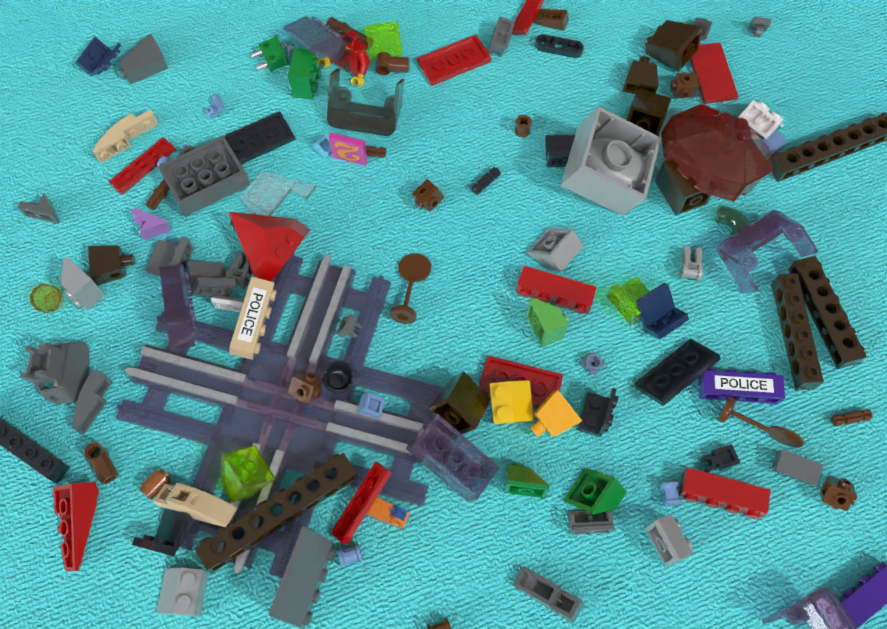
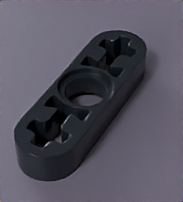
(558, 40)

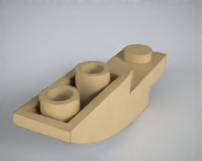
(120, 134)
(196, 503)

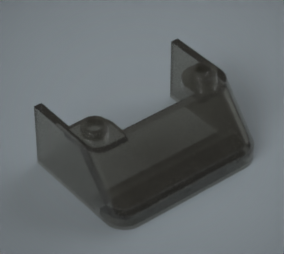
(362, 117)

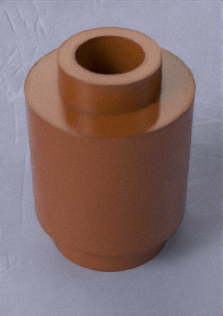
(154, 483)

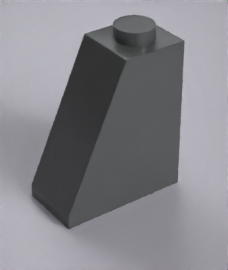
(143, 61)

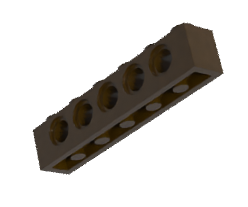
(825, 321)
(797, 332)

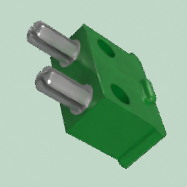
(273, 53)

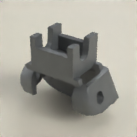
(64, 364)

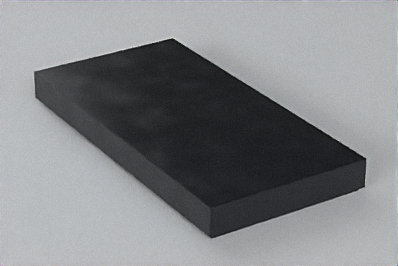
(260, 137)
(677, 371)

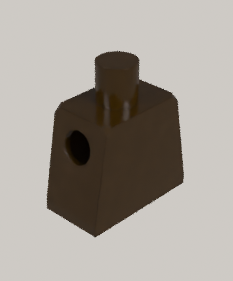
(642, 76)
(108, 263)

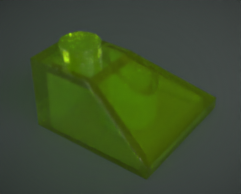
(244, 473)

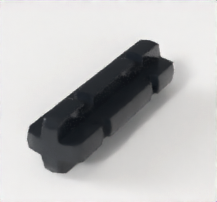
(485, 181)

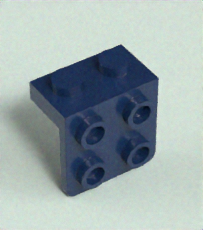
(96, 57)
(659, 312)

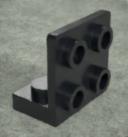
(558, 149)
(598, 413)
(168, 533)

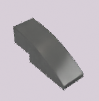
(90, 401)
(548, 594)

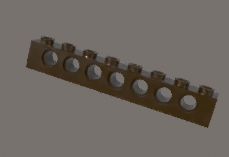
(829, 147)
(272, 523)

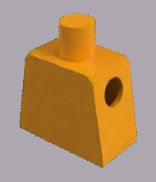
(554, 416)

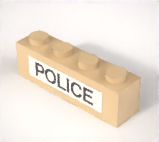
(252, 318)

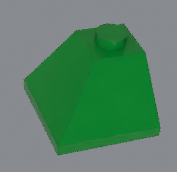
(524, 481)
(595, 492)

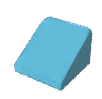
(322, 145)

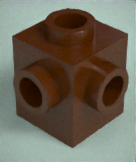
(684, 85)
(427, 196)
(305, 386)
(838, 493)

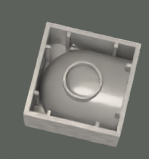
(611, 161)

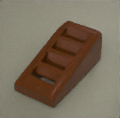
(556, 18)

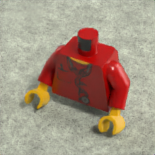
(353, 58)

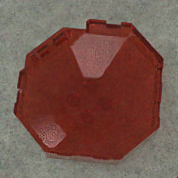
(716, 151)

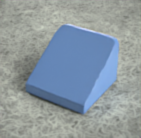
(775, 142)
(371, 405)

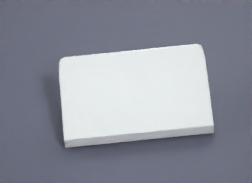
(227, 303)

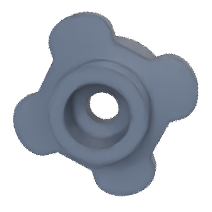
(593, 357)

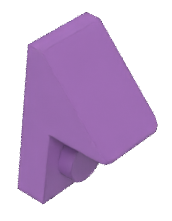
(151, 225)

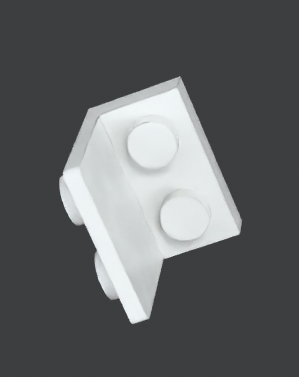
(761, 120)

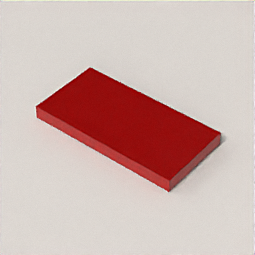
(454, 60)
(713, 74)
(501, 370)

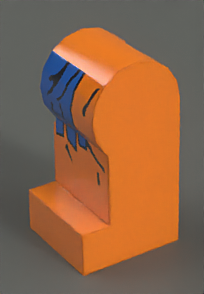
(388, 513)

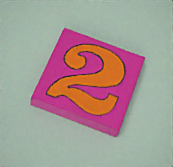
(348, 149)

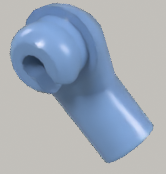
(217, 108)

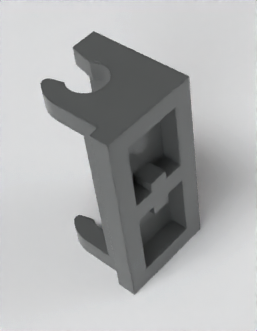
(501, 36)
(797, 467)
(587, 523)

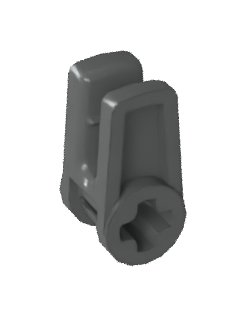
(240, 275)

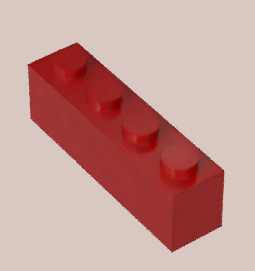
(556, 290)
(724, 493)

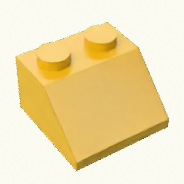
(511, 402)

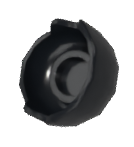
(338, 377)

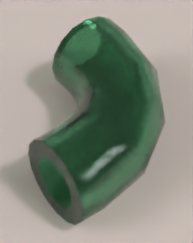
(731, 218)

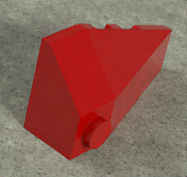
(76, 510)

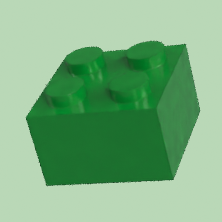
(304, 73)

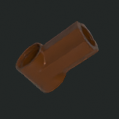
(386, 63)
(101, 464)

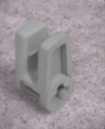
(691, 269)

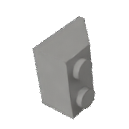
(556, 248)
(79, 286)
(669, 540)
(183, 592)

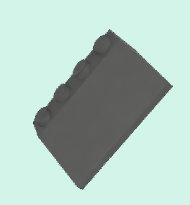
(204, 175)
(302, 579)

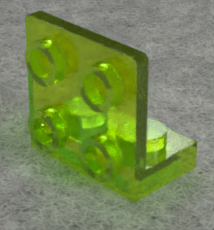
(383, 38)
(625, 299)

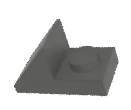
(42, 211)

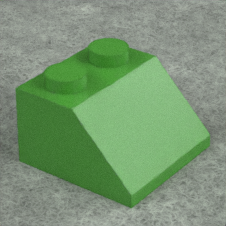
(546, 321)

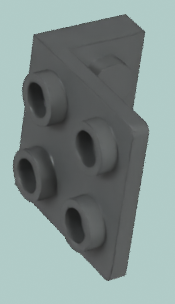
(169, 254)
(209, 279)

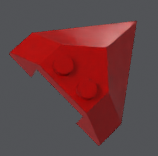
(267, 241)

